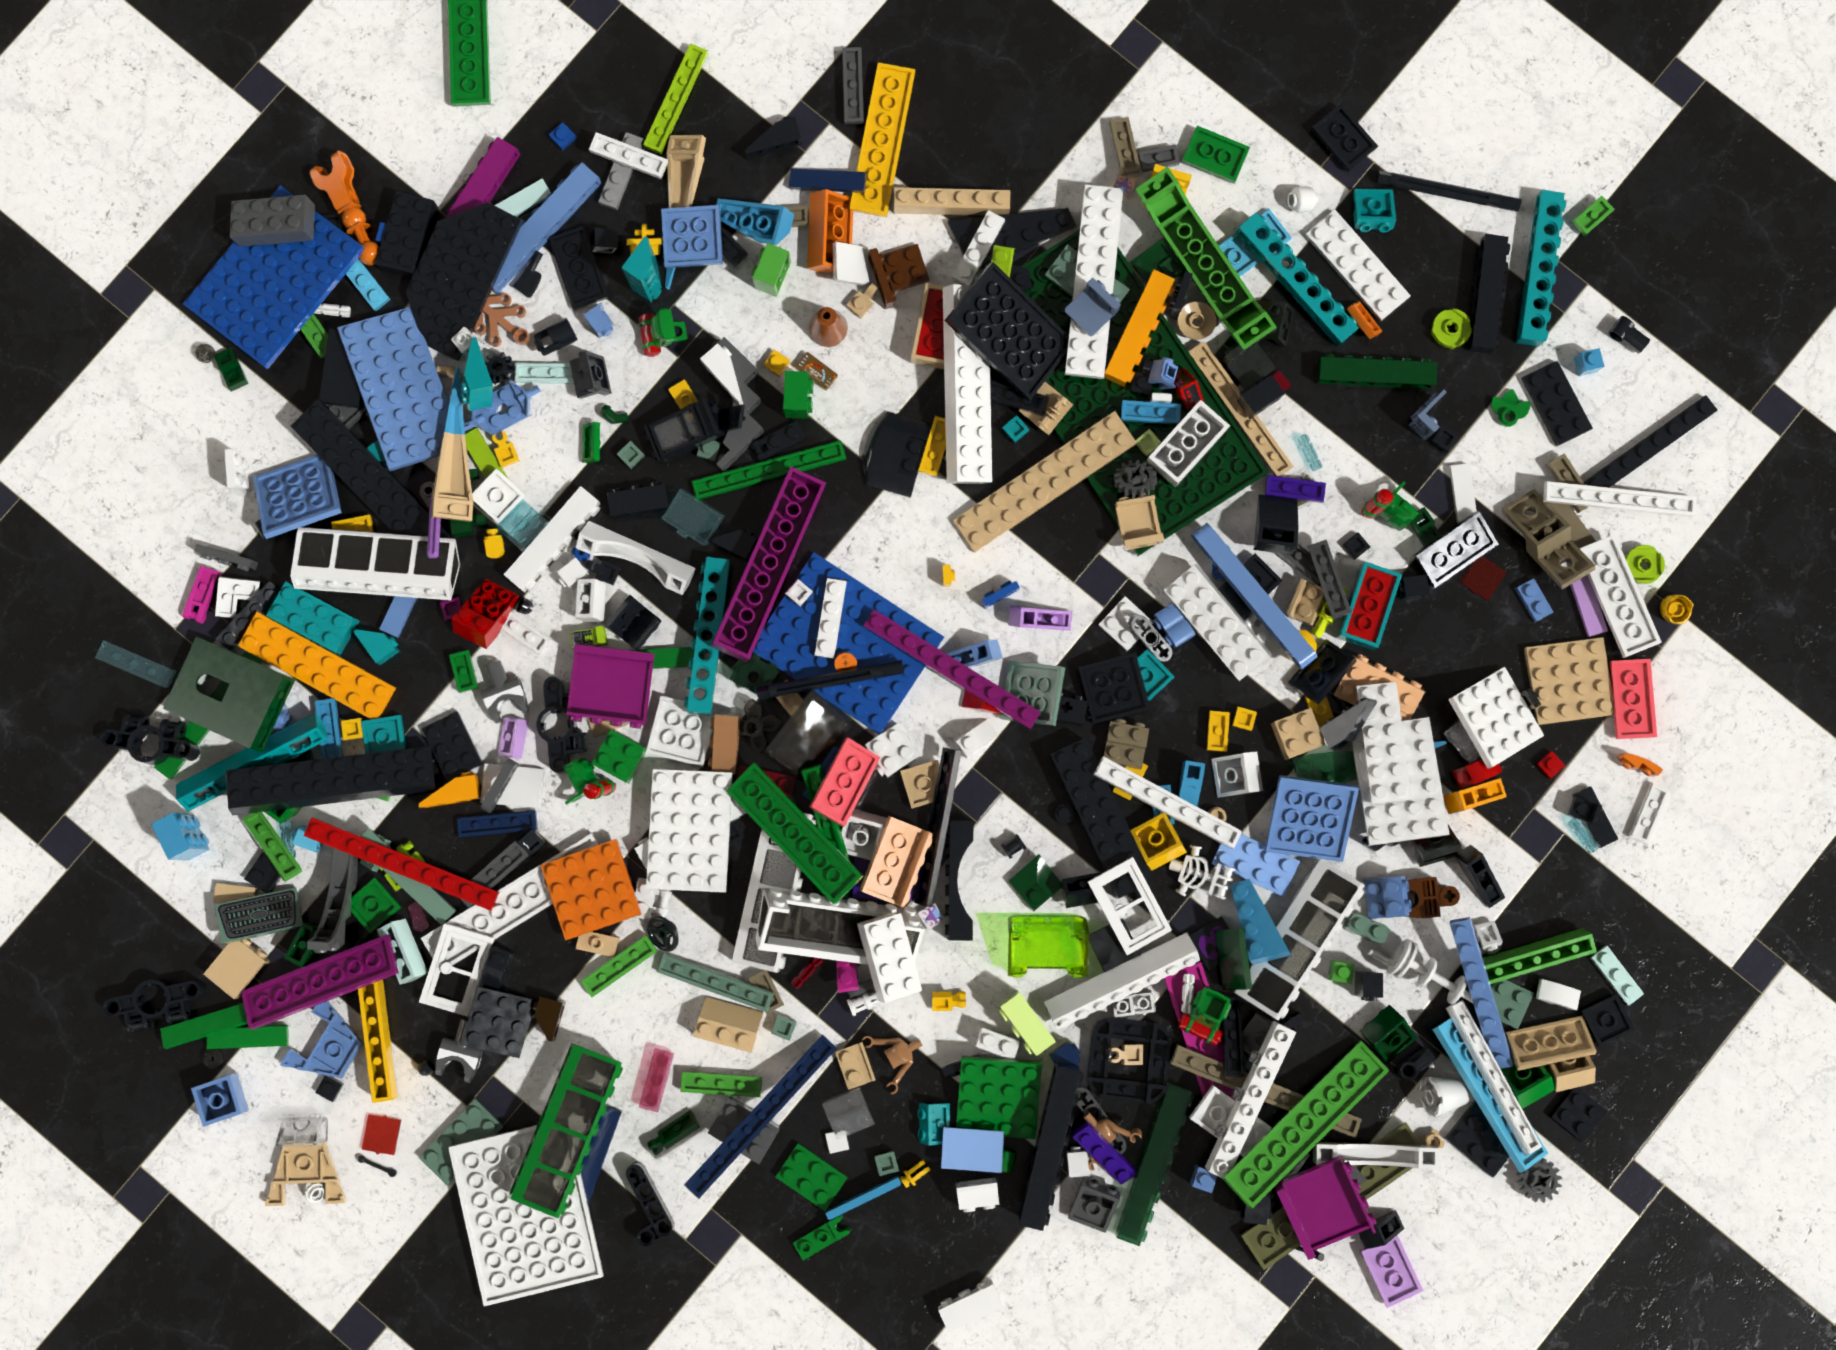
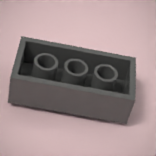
(272, 220)

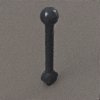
(361, 1159)

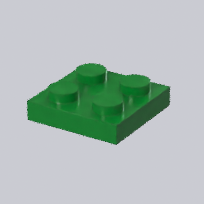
(373, 905)

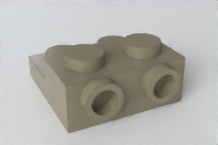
(1126, 743)

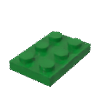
(1215, 154)
(811, 1176)

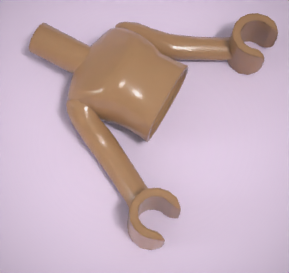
(898, 1054)
(1106, 1129)

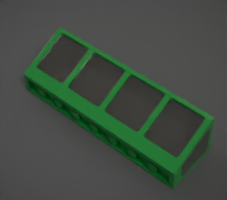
(565, 1131)

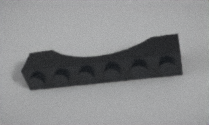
(960, 923)

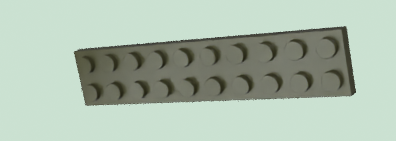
(1278, 1238)

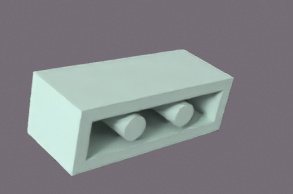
(406, 952)

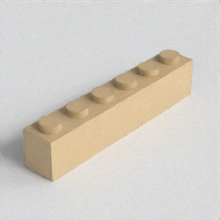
(951, 201)

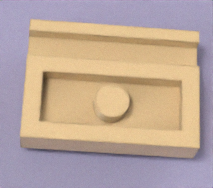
(855, 1065)

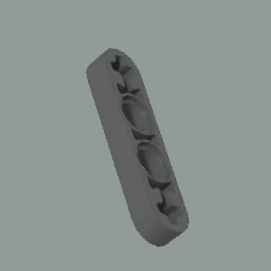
(1101, 1115)

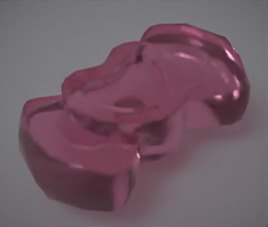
(418, 917)

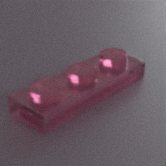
(656, 1080)

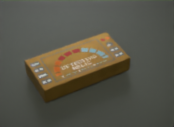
(817, 370)

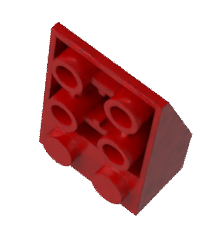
(484, 613)

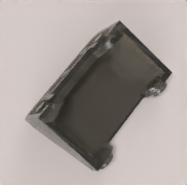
(807, 735)

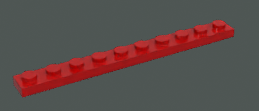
(401, 863)

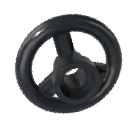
(665, 932)

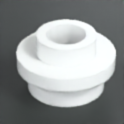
(315, 1192)

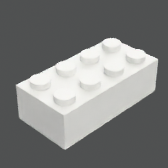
(1187, 443)
(889, 957)

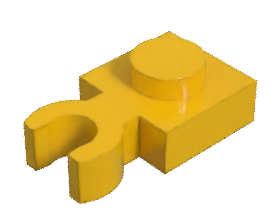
(506, 451)

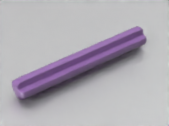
(433, 534)

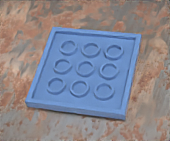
(296, 495)
(1311, 818)

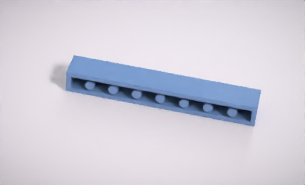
(547, 220)

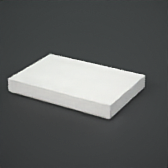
(522, 790)

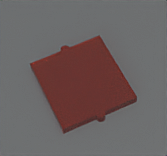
(1483, 577)
(381, 1134)

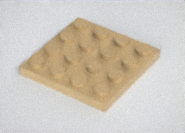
(1570, 680)

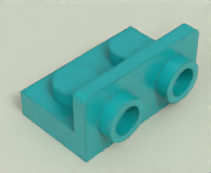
(931, 1122)

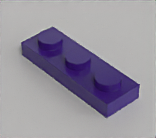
(1295, 489)

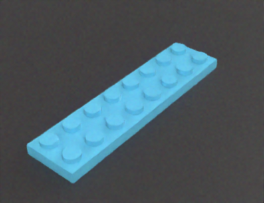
(1465, 1065)

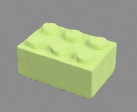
(1026, 1024)

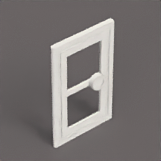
(1111, 913)
(446, 968)

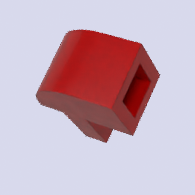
(1474, 773)

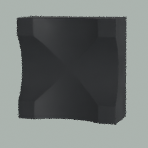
(1108, 948)

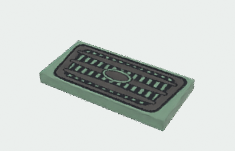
(258, 915)

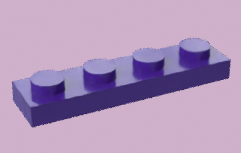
(1104, 1152)

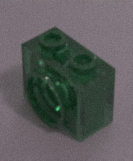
(767, 673)

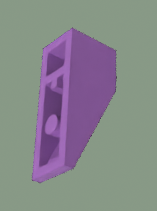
(1040, 618)

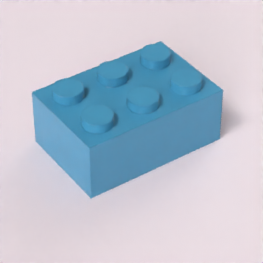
(180, 836)

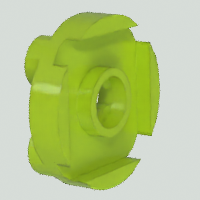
(1441, 333)
(1652, 557)

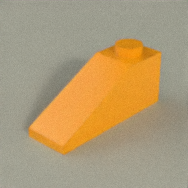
(456, 791)
(1474, 796)

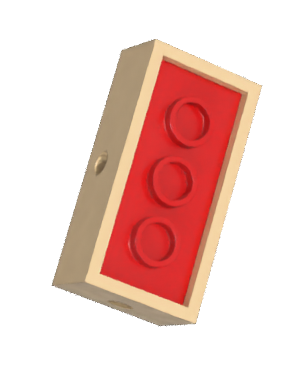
(929, 337)

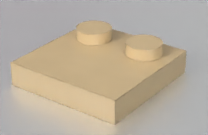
(921, 783)

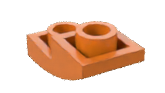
(1633, 762)

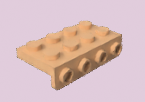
(1367, 673)
(896, 862)

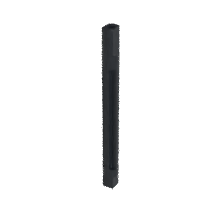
(1449, 191)
(829, 680)

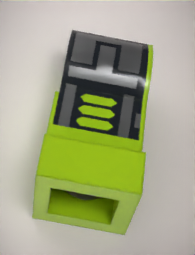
(590, 637)

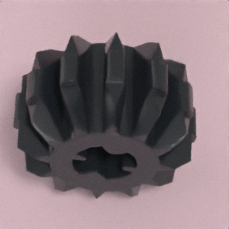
(505, 371)

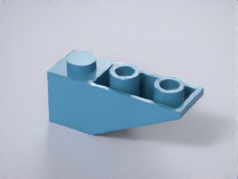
(1191, 781)

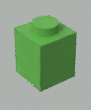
(1340, 972)

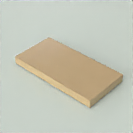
(1550, 1043)

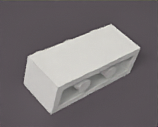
(970, 1305)

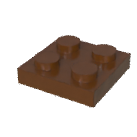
(905, 268)

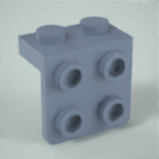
(1093, 307)

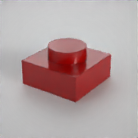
(1550, 764)

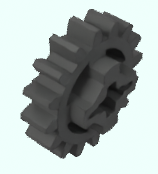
(1135, 479)
(1547, 1176)

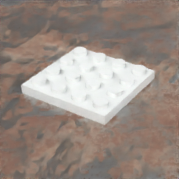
(1496, 717)

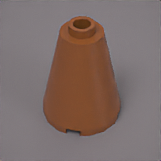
(828, 327)

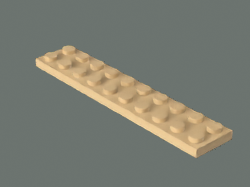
(1045, 481)

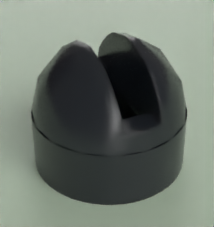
(524, 606)
(426, 1067)

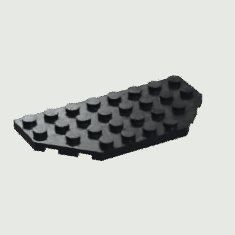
(459, 273)

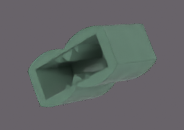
(1361, 925)

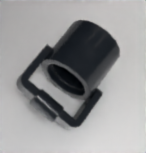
(560, 334)

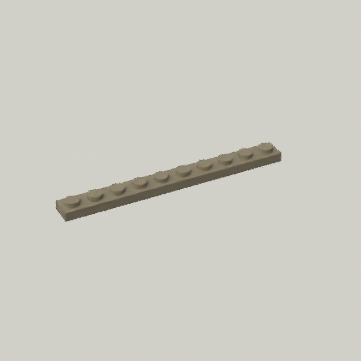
(1277, 1095)

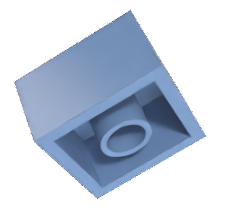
(219, 1099)

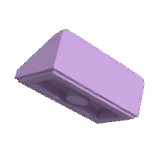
(512, 737)

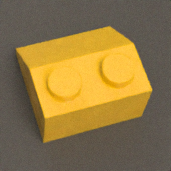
(1158, 841)

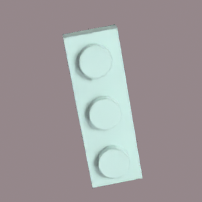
(1616, 975)

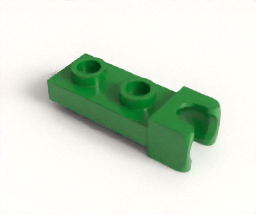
(820, 1238)

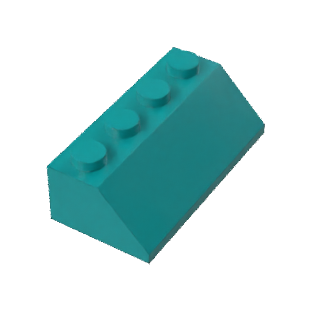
(643, 271)

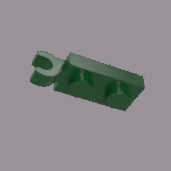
(674, 1132)

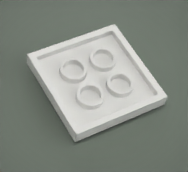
(680, 734)

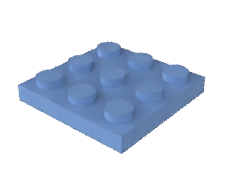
(692, 236)

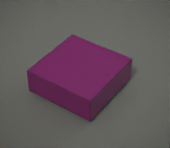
(450, 608)

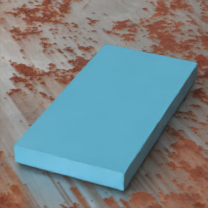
(1238, 252)

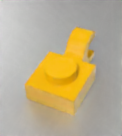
(945, 1000)

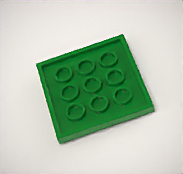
(999, 1095)

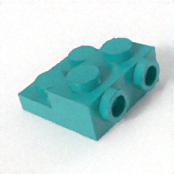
(1374, 209)

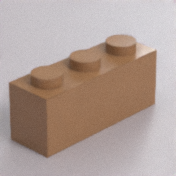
(724, 742)

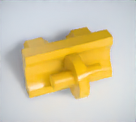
(655, 242)

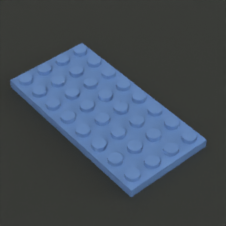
(398, 386)

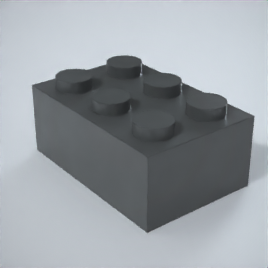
(730, 1117)

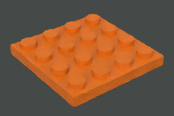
(591, 889)

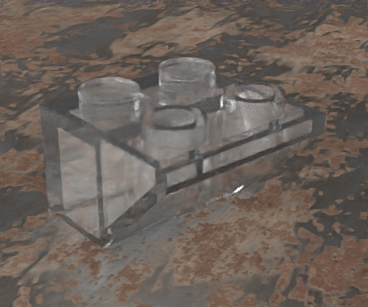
(848, 1113)

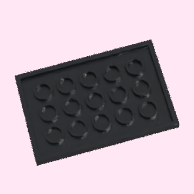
(1009, 331)

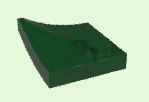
(1158, 258)
(1035, 883)

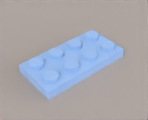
(1263, 868)

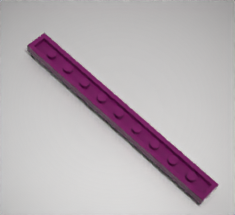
(952, 669)

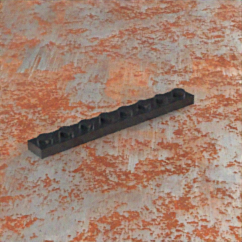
(1653, 444)
(938, 826)

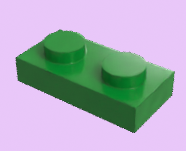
(464, 671)

